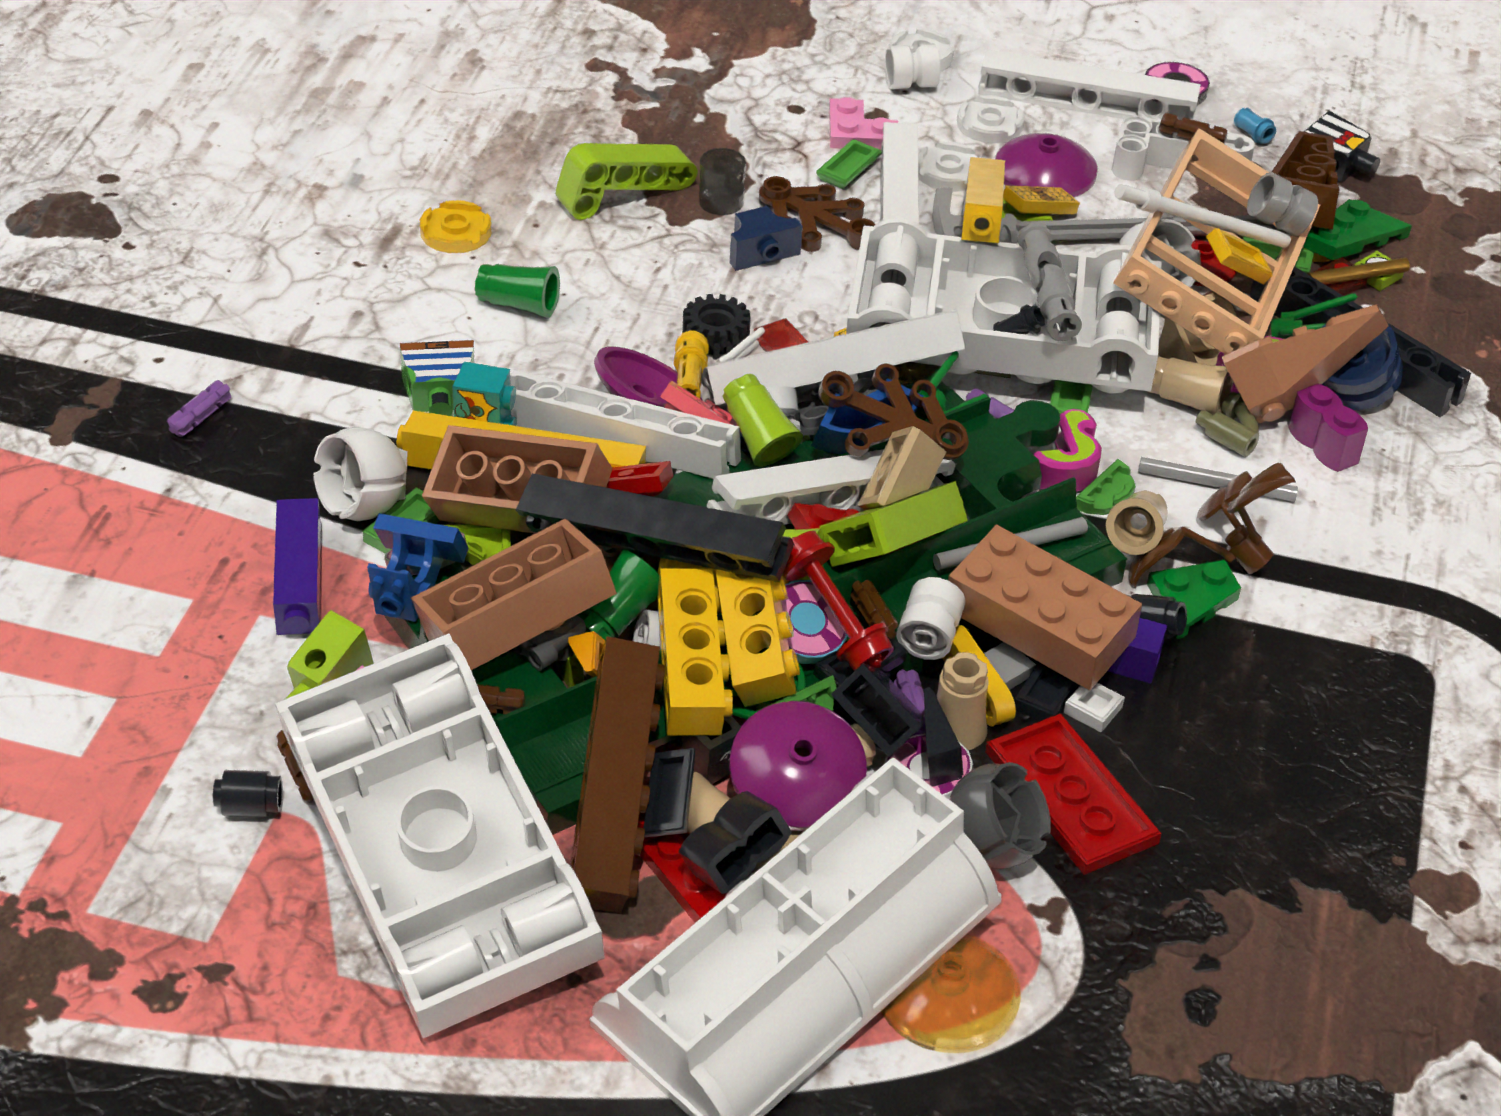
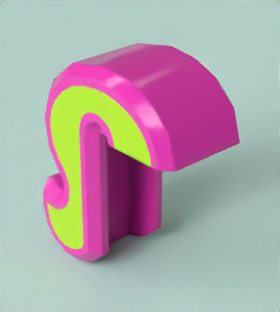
(1076, 452)

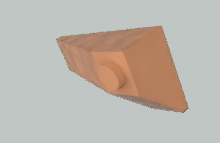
(1273, 372)

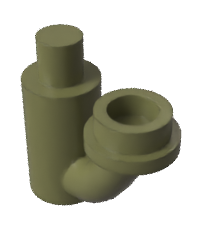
(1223, 428)

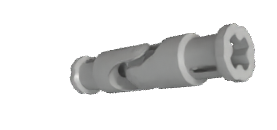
(1049, 281)

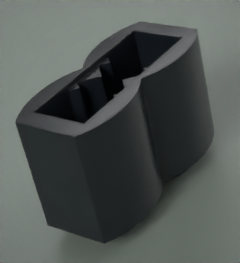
(735, 841)

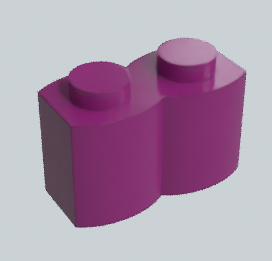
(1328, 427)

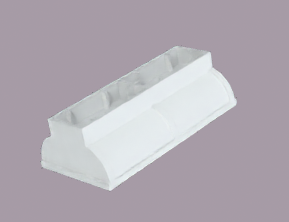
(803, 950)

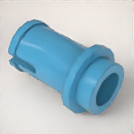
(1261, 129)

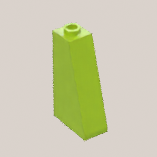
(894, 525)

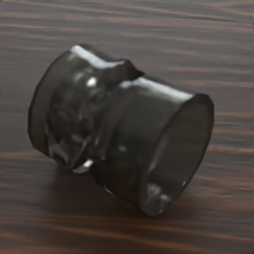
(722, 181)

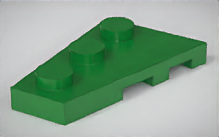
(1352, 229)

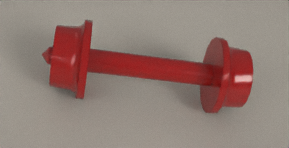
(865, 645)

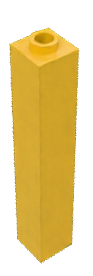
(984, 200)
(425, 433)

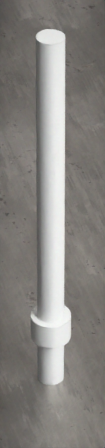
(1152, 201)

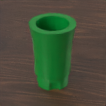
(519, 287)
(635, 589)

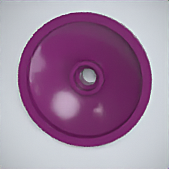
(1048, 162)
(633, 374)
(798, 786)

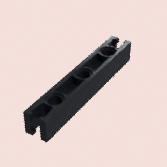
(1426, 376)
(660, 527)

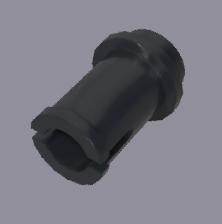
(1025, 322)

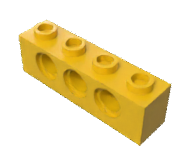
(692, 652)
(756, 675)

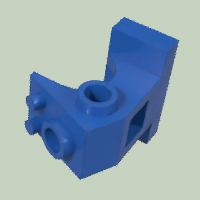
(416, 547)

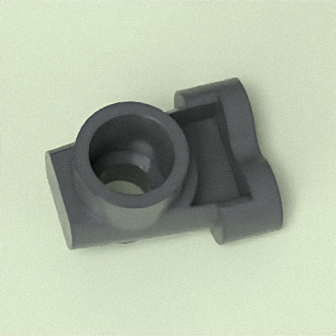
(551, 644)

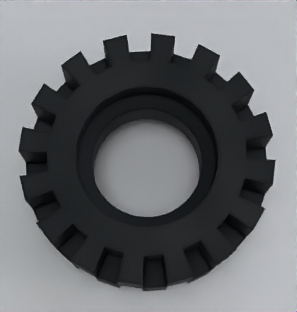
(719, 320)

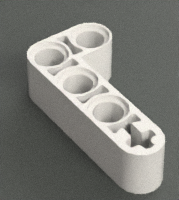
(1143, 144)

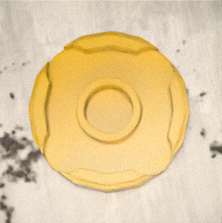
(455, 227)

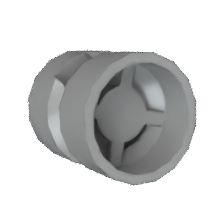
(1281, 202)

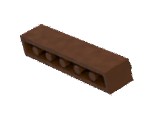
(614, 772)

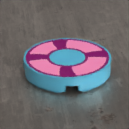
(814, 625)

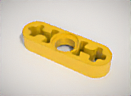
(999, 700)

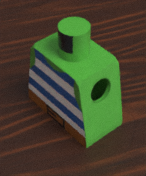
(431, 371)

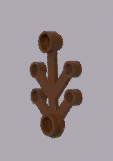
(778, 194)
(898, 415)

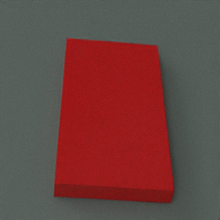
(1086, 804)

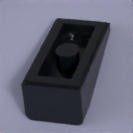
(943, 748)

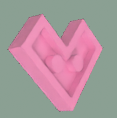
(848, 123)

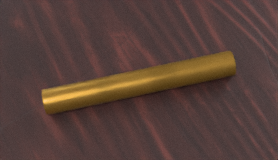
(1362, 271)

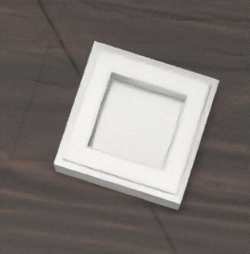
(1094, 706)

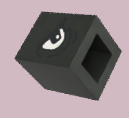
(713, 750)

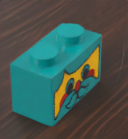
(484, 394)

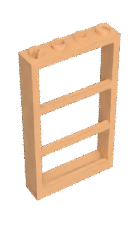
(1235, 178)

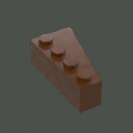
(1312, 166)

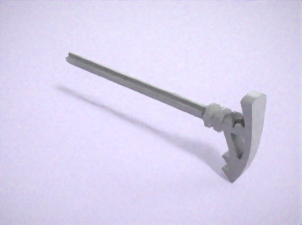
(952, 225)

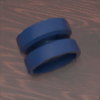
(1370, 375)

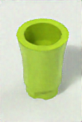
(760, 420)

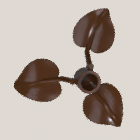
(1243, 542)

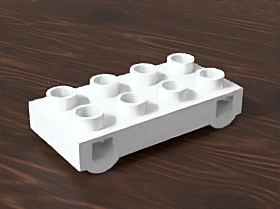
(918, 274)
(440, 834)

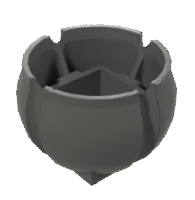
(1003, 813)

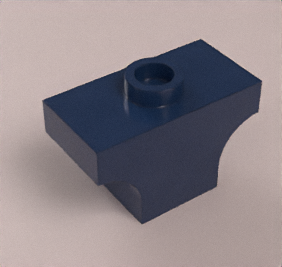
(763, 238)

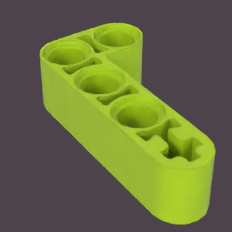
(602, 166)

